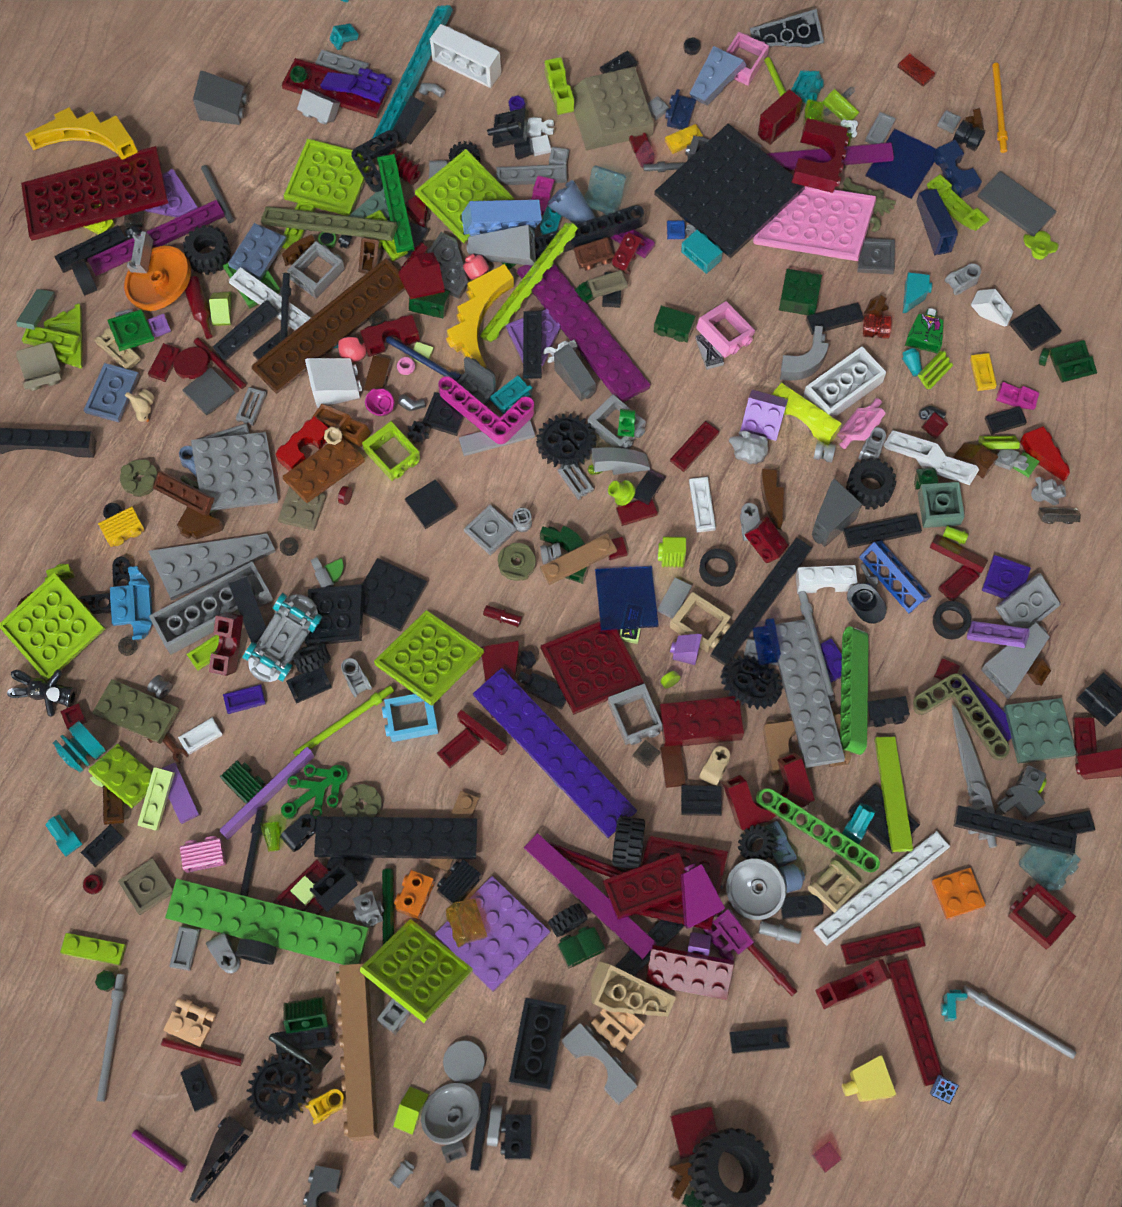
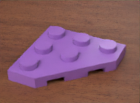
(178, 197)
(549, 333)

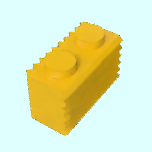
(121, 527)

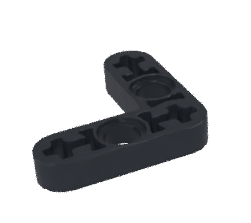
(368, 155)
(117, 576)

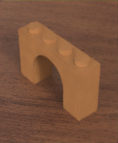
(777, 739)

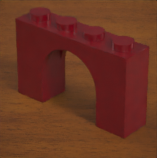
(832, 140)
(795, 789)

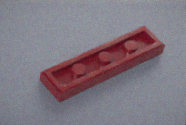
(882, 945)

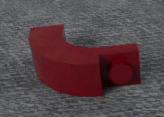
(853, 985)

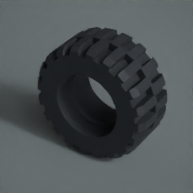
(752, 1159)

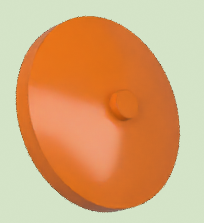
(163, 284)

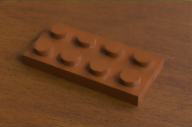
(323, 469)

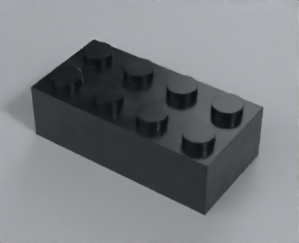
(537, 1045)

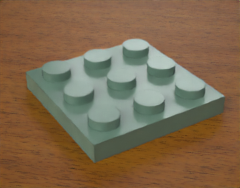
(1039, 730)

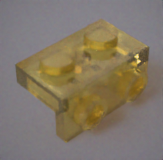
(465, 922)

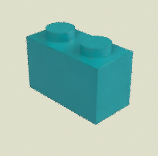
(701, 251)

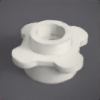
(852, 124)

